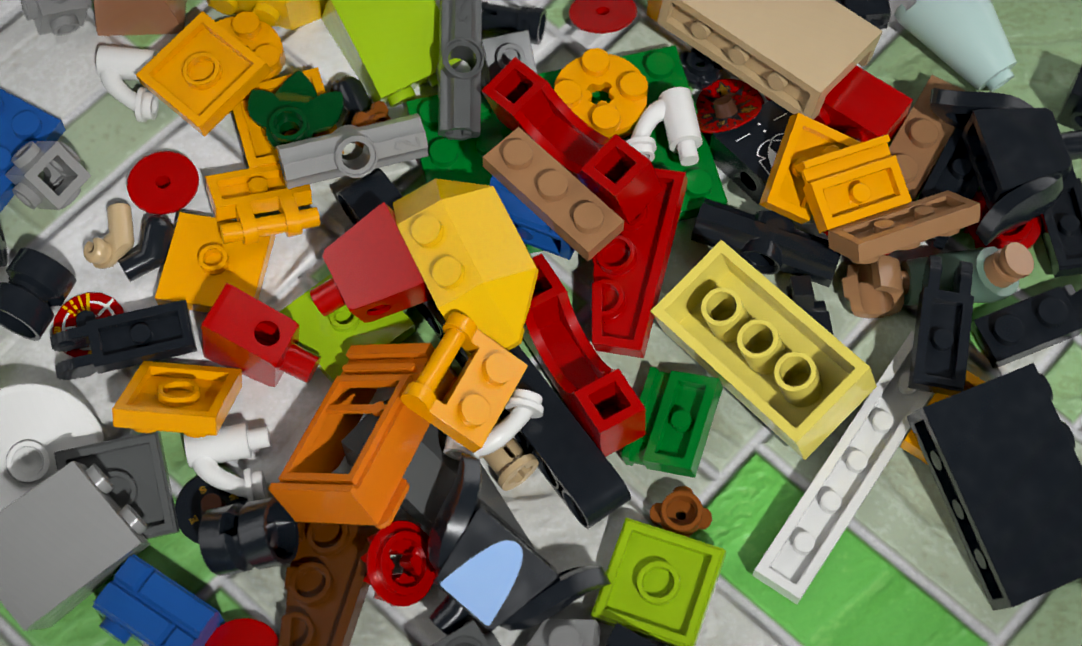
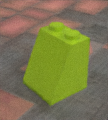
(388, 44)

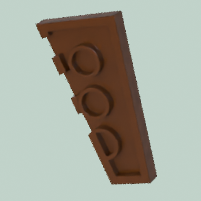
(325, 585)

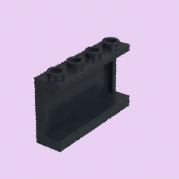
(1008, 483)

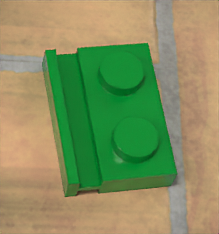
(677, 421)

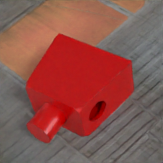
(371, 270)
(255, 338)

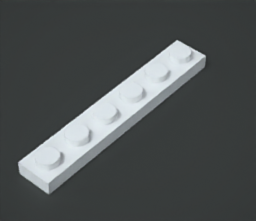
(843, 481)

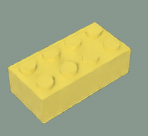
(764, 349)

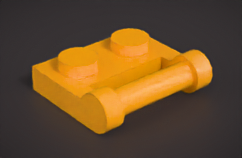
(478, 391)

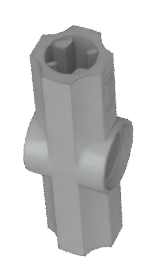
(322, 160)

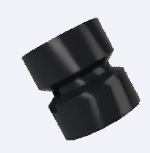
(32, 289)
(248, 537)

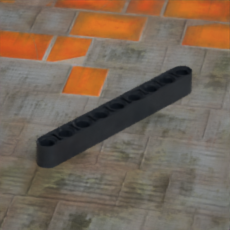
(556, 439)

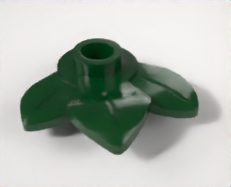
(294, 108)

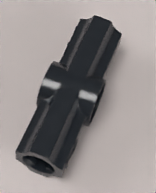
(766, 241)

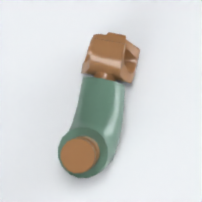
(886, 285)

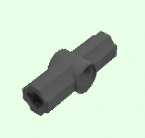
(460, 92)

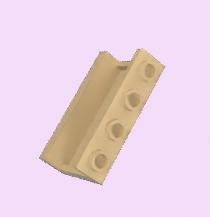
(777, 46)

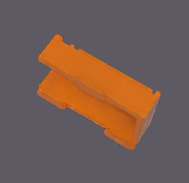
(375, 483)

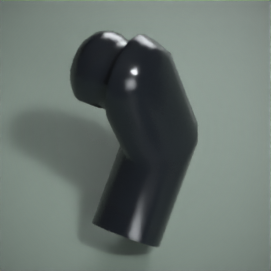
(354, 97)
(153, 250)

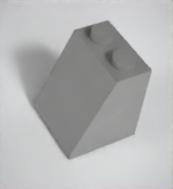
(63, 544)

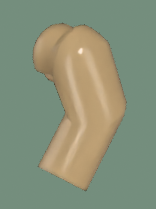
(120, 239)

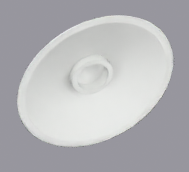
(34, 426)

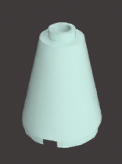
(964, 37)

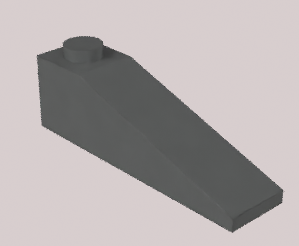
(431, 477)

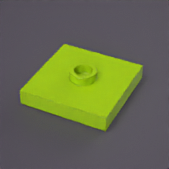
(335, 333)
(659, 584)

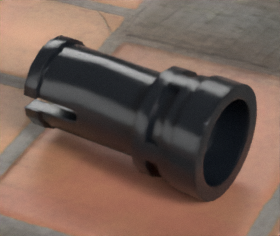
(511, 20)

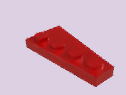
(633, 270)

